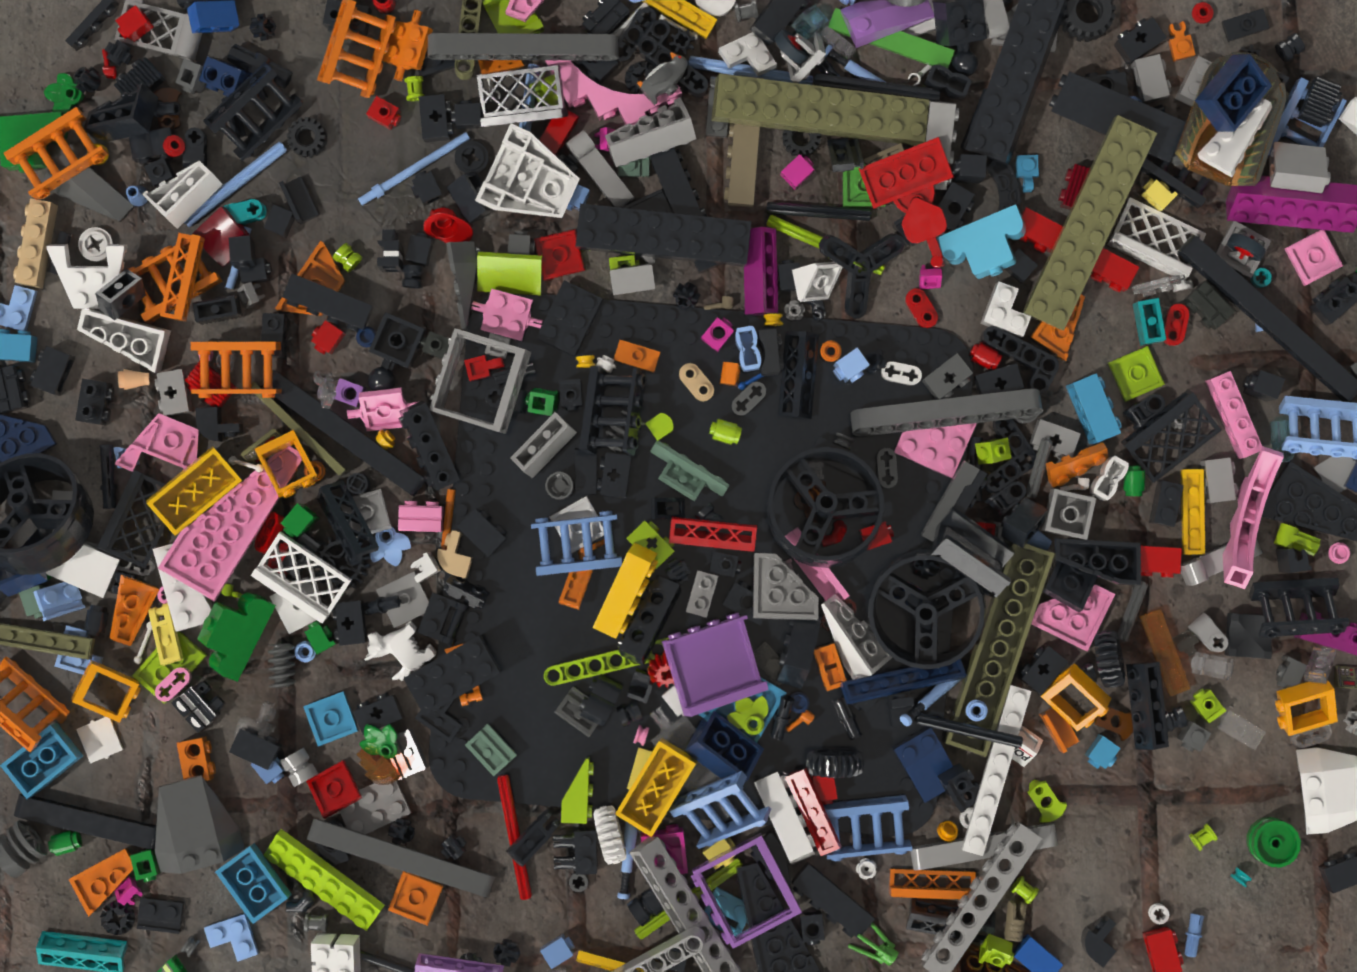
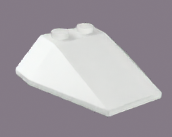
(527, 178)
(1327, 788)

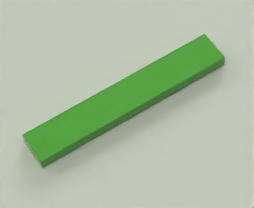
(903, 44)

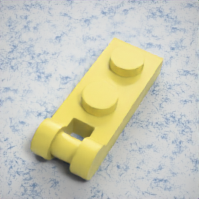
(165, 635)

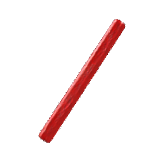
(513, 833)

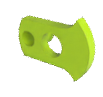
(1050, 812)

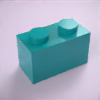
(1149, 321)

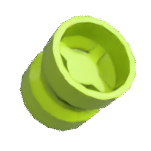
(347, 257)

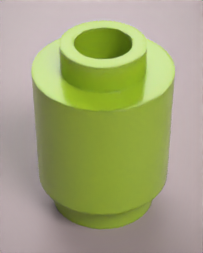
(725, 431)

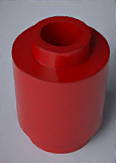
(386, 7)
(985, 356)

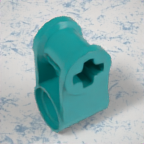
(243, 211)

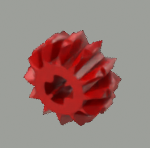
(660, 670)

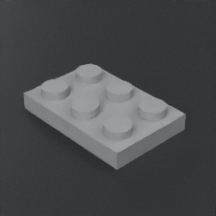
(377, 808)

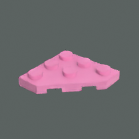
(936, 447)
(1071, 625)

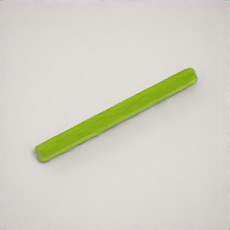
(804, 235)
(713, 881)

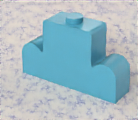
(985, 242)

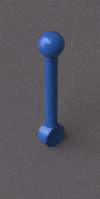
(742, 385)

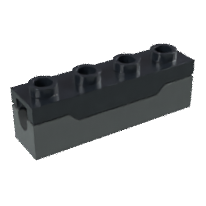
(958, 494)

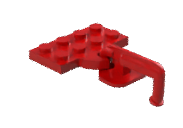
(911, 176)

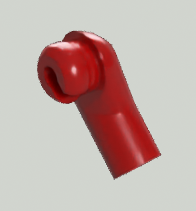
(837, 534)

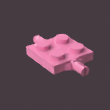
(506, 314)
(380, 409)

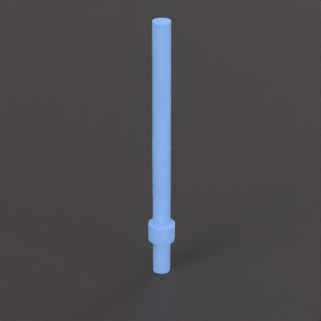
(378, 190)

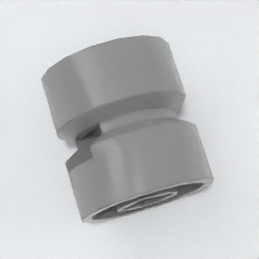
(299, 767)

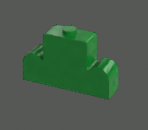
(18, 128)
(235, 633)

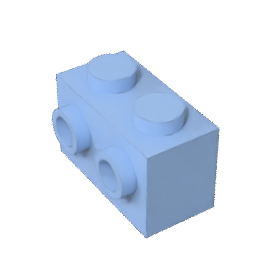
(850, 366)

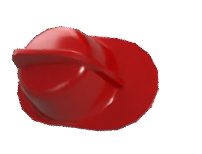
(447, 227)

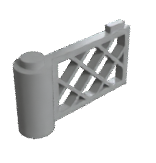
(185, 42)

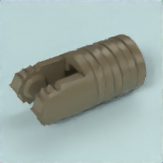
(1015, 921)

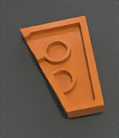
(1055, 339)
(1070, 467)
(131, 608)
(100, 880)

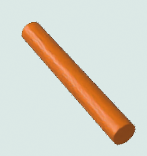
(448, 516)

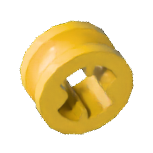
(773, 320)
(585, 361)

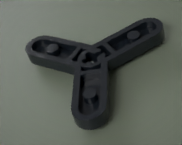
(870, 258)

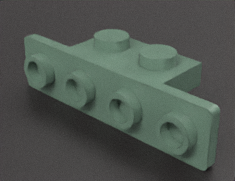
(686, 475)

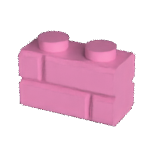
(420, 518)

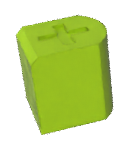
(660, 426)

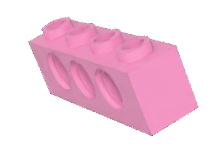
(1234, 415)

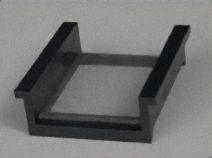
(972, 550)

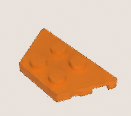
(318, 269)

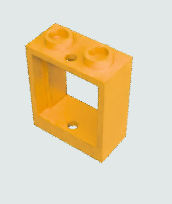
(280, 444)
(86, 680)
(1087, 687)
(1300, 694)

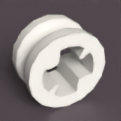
(1164, 910)

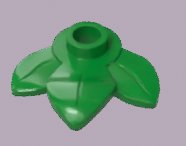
(61, 93)
(377, 740)

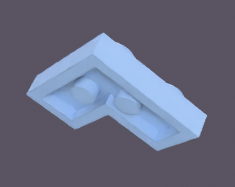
(19, 311)
(75, 664)
(235, 930)

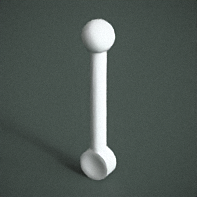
(692, 34)
(233, 460)
(138, 659)

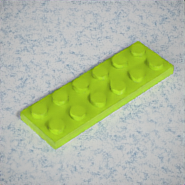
(323, 880)

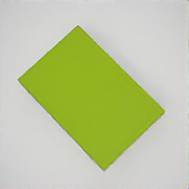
(509, 273)
(152, 673)

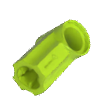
(1292, 538)

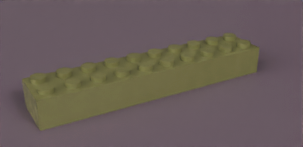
(819, 110)
(1089, 222)
(1000, 644)

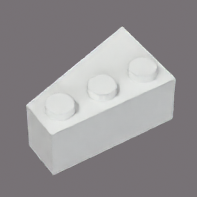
(184, 193)

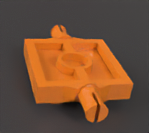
(407, 45)

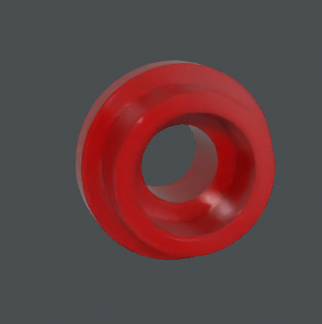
(1197, 17)
(171, 151)

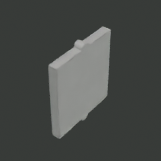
(1335, 471)

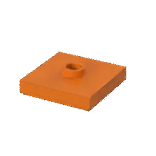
(415, 897)

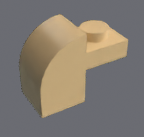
(452, 561)

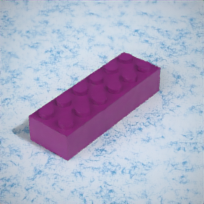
(1331, 210)

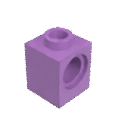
(342, 388)

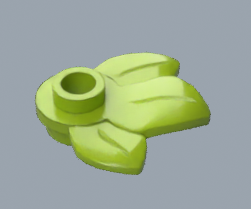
(748, 710)

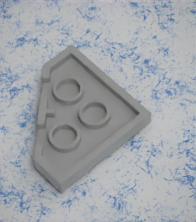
(780, 592)

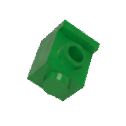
(536, 406)
(320, 637)
(138, 862)

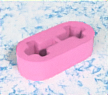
(176, 688)

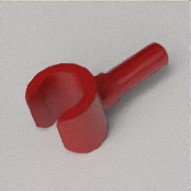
(108, 71)

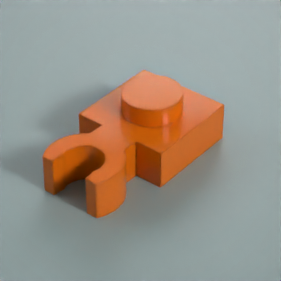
(1181, 45)

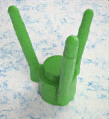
(885, 953)

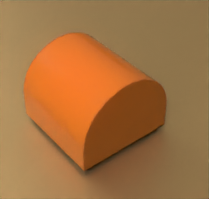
(730, 373)

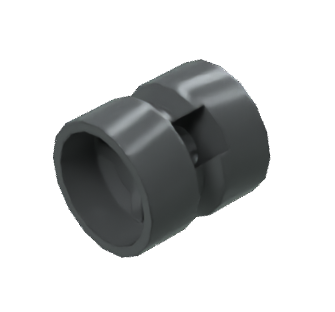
(559, 485)

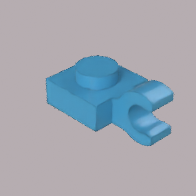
(1027, 169)

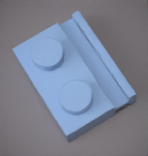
(58, 600)

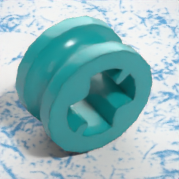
(1254, 282)
(1241, 877)

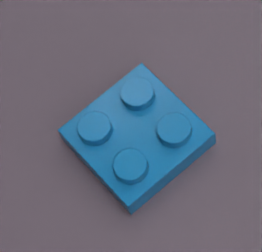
(331, 718)

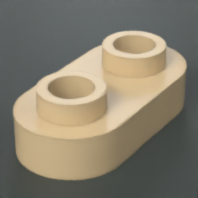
(697, 381)

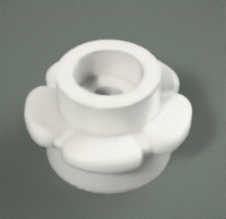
(606, 363)
(860, 868)

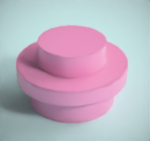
(1339, 553)

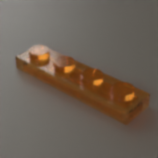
(1165, 652)

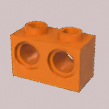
(829, 666)
(190, 761)

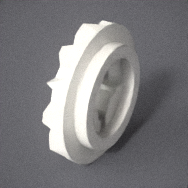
(86, 241)

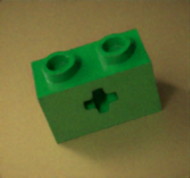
(299, 520)

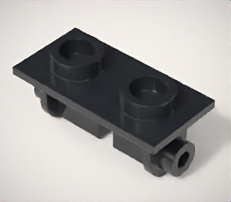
(474, 594)

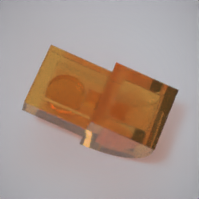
(378, 772)

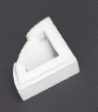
(1188, 285)

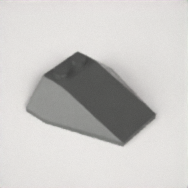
(193, 827)

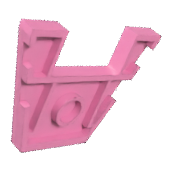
(165, 440)

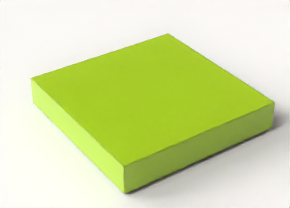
(1136, 373)

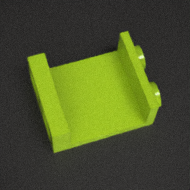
(510, 25)

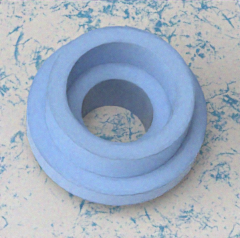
(298, 651)
(983, 710)

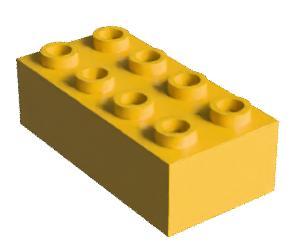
(193, 490)
(626, 588)
(656, 787)

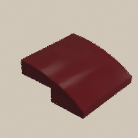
(216, 233)

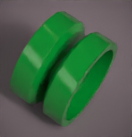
(1276, 853)

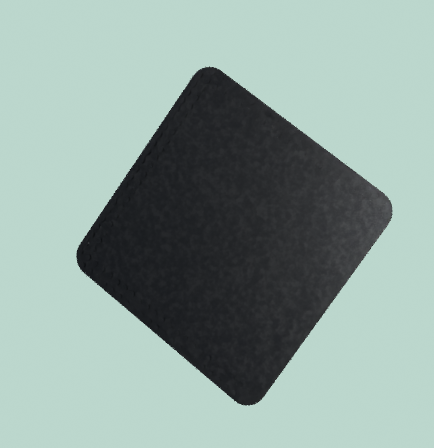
(533, 631)

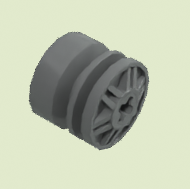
(20, 848)

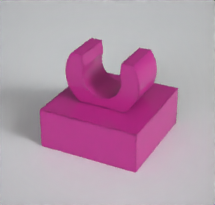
(603, 143)
(930, 278)
(126, 891)

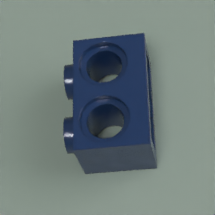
(225, 73)

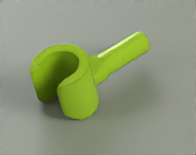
(228, 591)

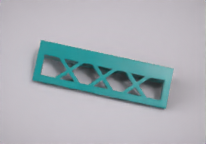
(81, 949)

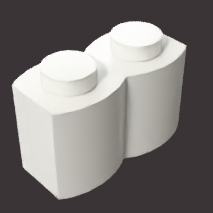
(1106, 483)

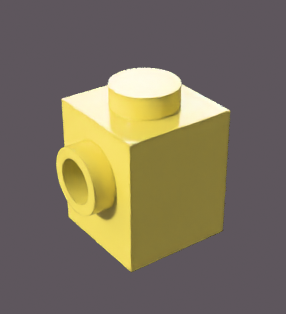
(718, 848)

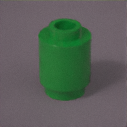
(1134, 481)
(65, 842)

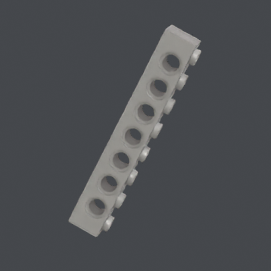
(992, 895)
(677, 911)

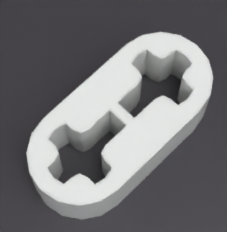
(900, 378)

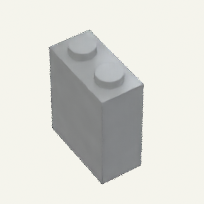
(1298, 167)

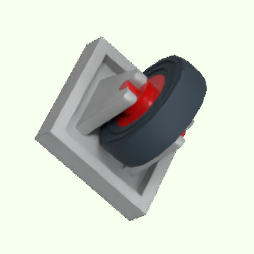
(800, 53)
(1242, 249)

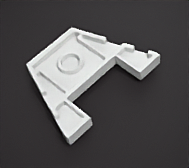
(84, 281)

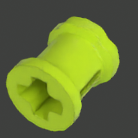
(414, 87)
(1203, 837)
(1024, 889)

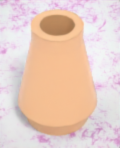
(131, 379)

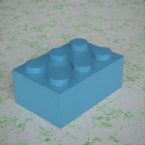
(1094, 409)
(44, 764)
(253, 883)

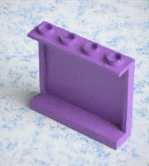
(713, 665)

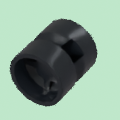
(645, 907)

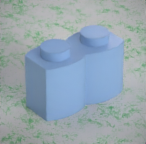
(749, 354)

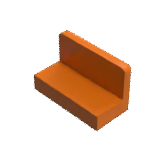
(1059, 729)

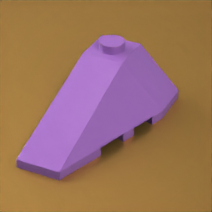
(877, 19)

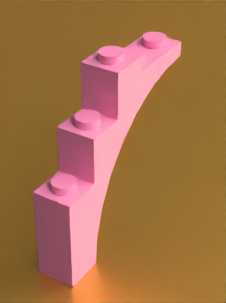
(603, 100)
(1244, 526)

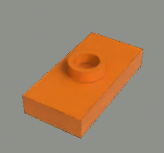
(496, 66)
(637, 356)
(575, 588)

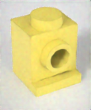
(1157, 194)

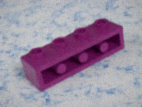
(761, 268)
(1343, 642)

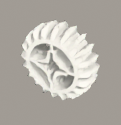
(610, 835)

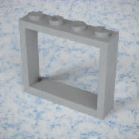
(511, 389)

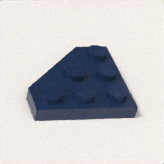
(23, 437)

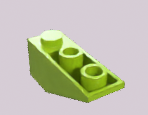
(575, 802)

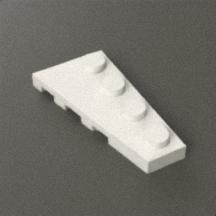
(1228, 148)

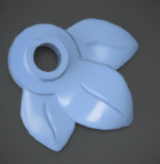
(391, 548)

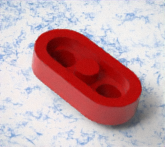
(921, 308)
(1175, 325)
(269, 532)

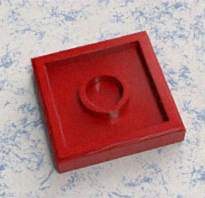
(559, 255)
(334, 789)

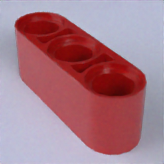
(558, 132)

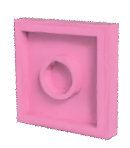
(1313, 257)

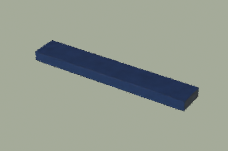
(899, 681)

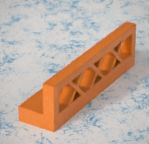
(187, 278)
(929, 892)

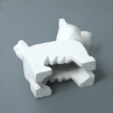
(403, 647)

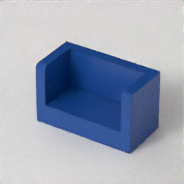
(213, 16)
(1035, 956)

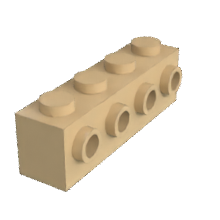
(36, 235)

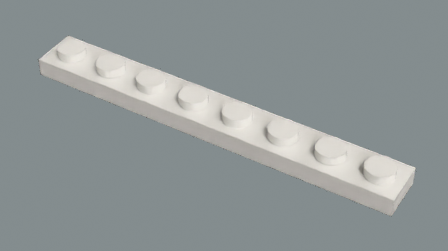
(995, 773)

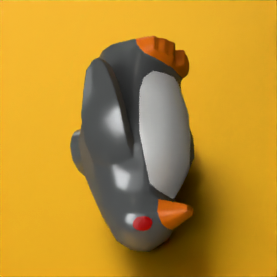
(663, 78)

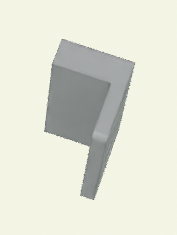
(632, 279)

